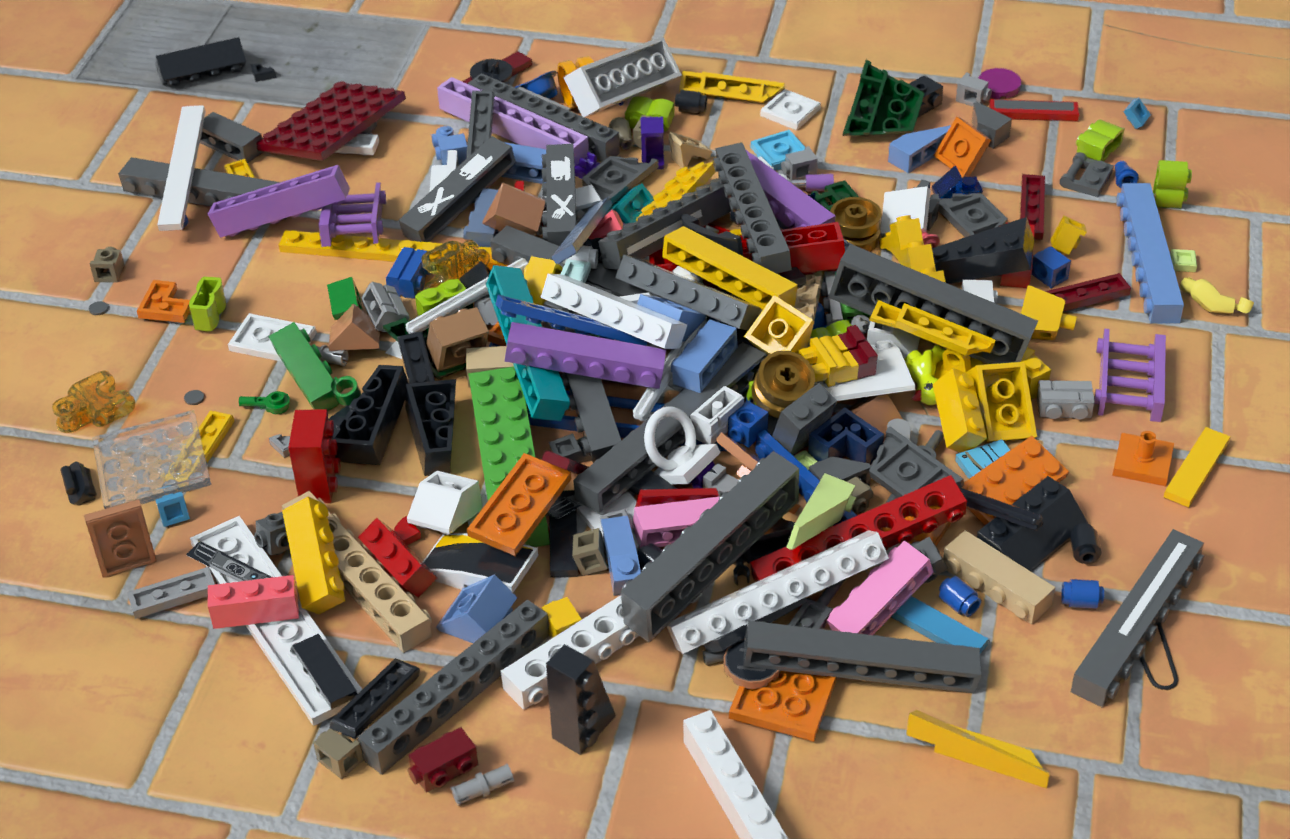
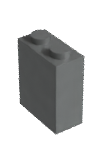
(803, 418)

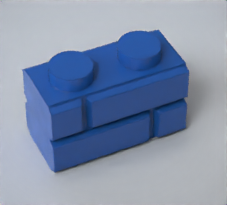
(407, 273)

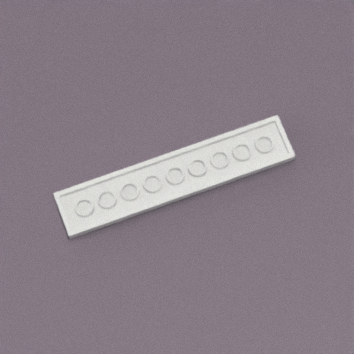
(278, 636)

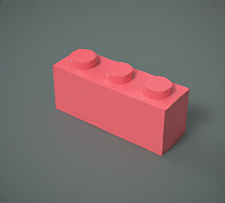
(253, 602)

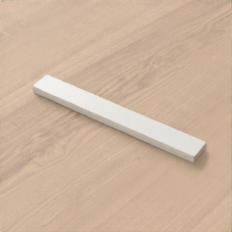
(181, 168)

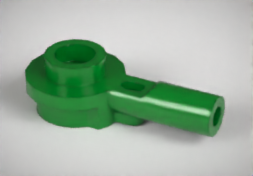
(275, 403)

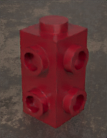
(442, 760)

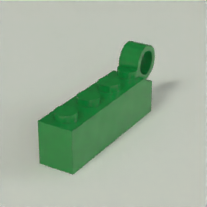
(309, 372)

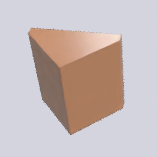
(515, 209)
(354, 331)
(876, 411)

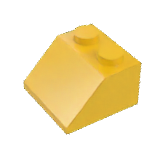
(780, 328)

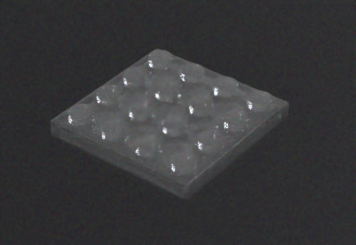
(151, 460)

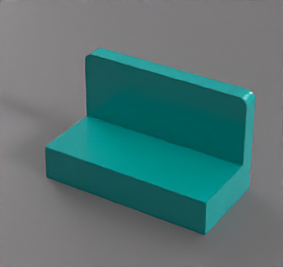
(632, 203)

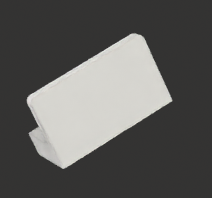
(440, 172)

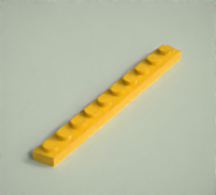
(356, 247)

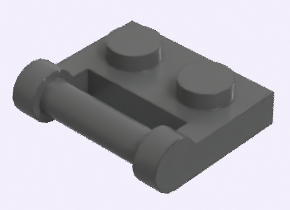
(1092, 180)

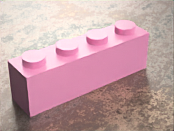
(665, 522)
(882, 592)

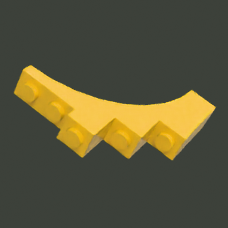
(907, 246)

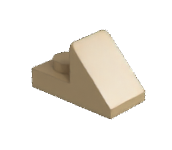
(684, 148)

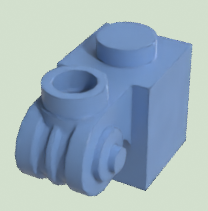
(445, 140)

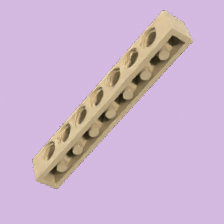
(374, 589)

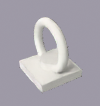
(684, 462)

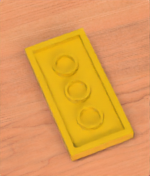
(684, 182)

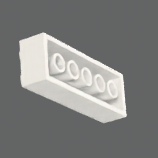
(622, 76)

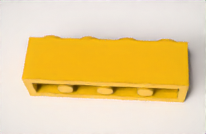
(313, 555)

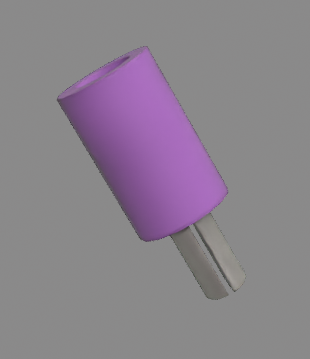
(815, 182)

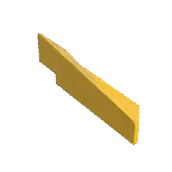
(730, 86)
(932, 328)
(977, 749)

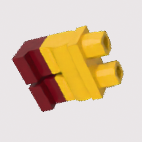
(841, 357)

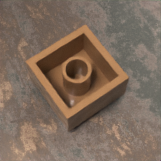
(452, 335)

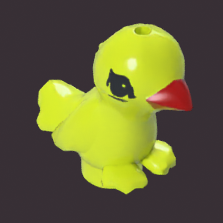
(922, 370)

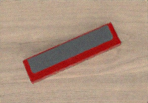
(1036, 109)

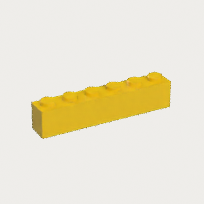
(727, 268)

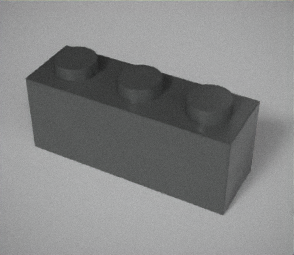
(230, 137)

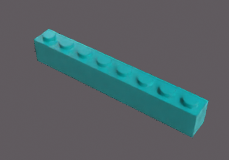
(541, 387)

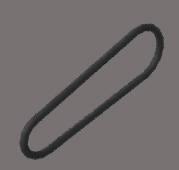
(1174, 673)

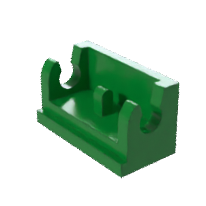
(343, 296)

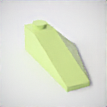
(823, 509)

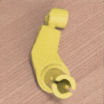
(1209, 298)

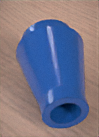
(1125, 174)

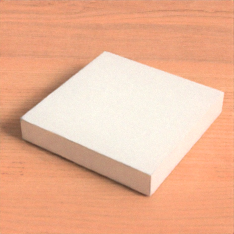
(790, 109)
(903, 203)

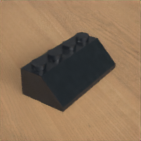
(200, 61)
(1033, 547)

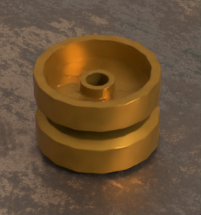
(859, 221)
(781, 381)

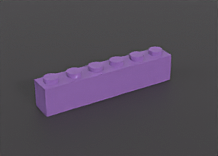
(279, 201)
(787, 201)
(585, 355)

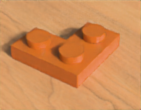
(160, 304)

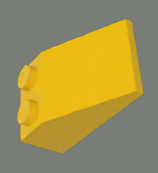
(1004, 401)

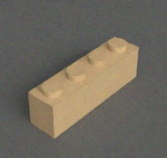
(998, 577)

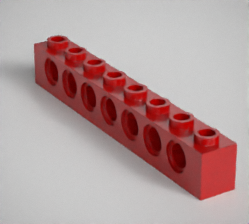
(892, 514)

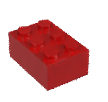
(314, 453)

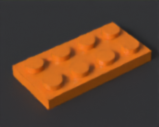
(1015, 474)
(519, 504)

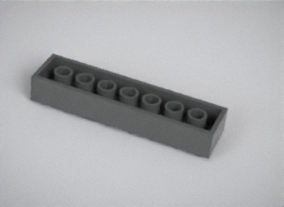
(867, 277)
(709, 546)

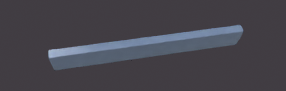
(582, 231)

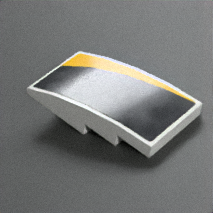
(464, 561)

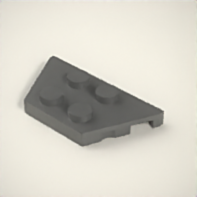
(618, 176)
(970, 213)
(906, 467)

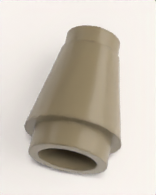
(623, 127)

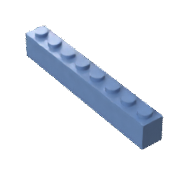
(1150, 253)

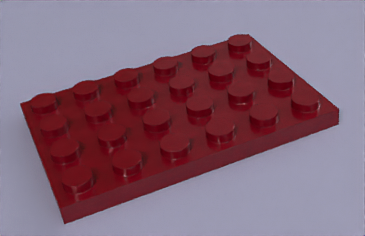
(330, 120)

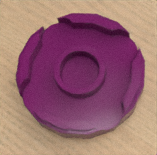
(1001, 82)

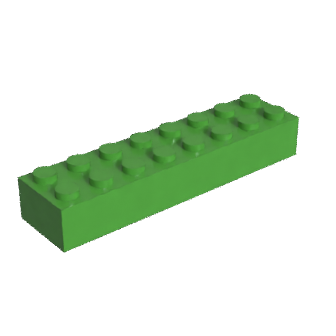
(503, 431)

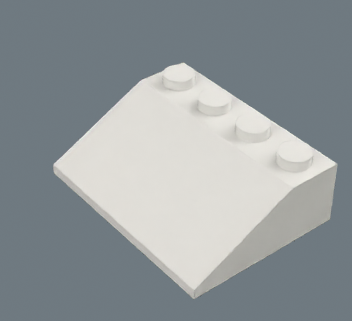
(890, 376)

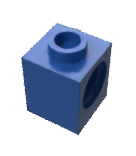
(1050, 267)
(746, 423)

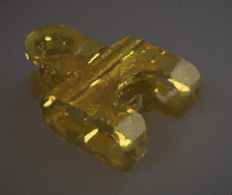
(452, 261)
(92, 403)

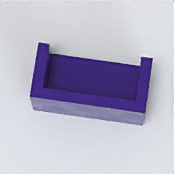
(652, 140)

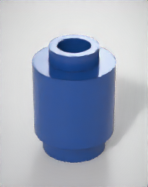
(1082, 593)
(959, 596)

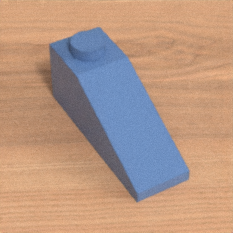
(915, 148)
(620, 551)

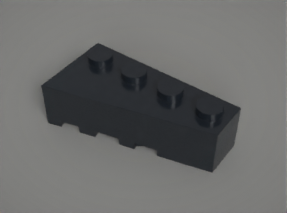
(987, 253)
(372, 417)
(431, 420)
(576, 699)

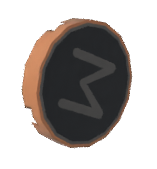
(745, 676)

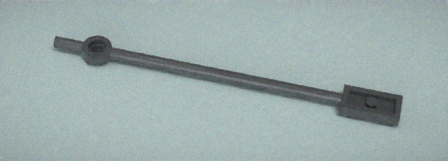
(815, 614)

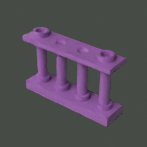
(330, 216)
(1154, 368)

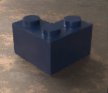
(845, 436)

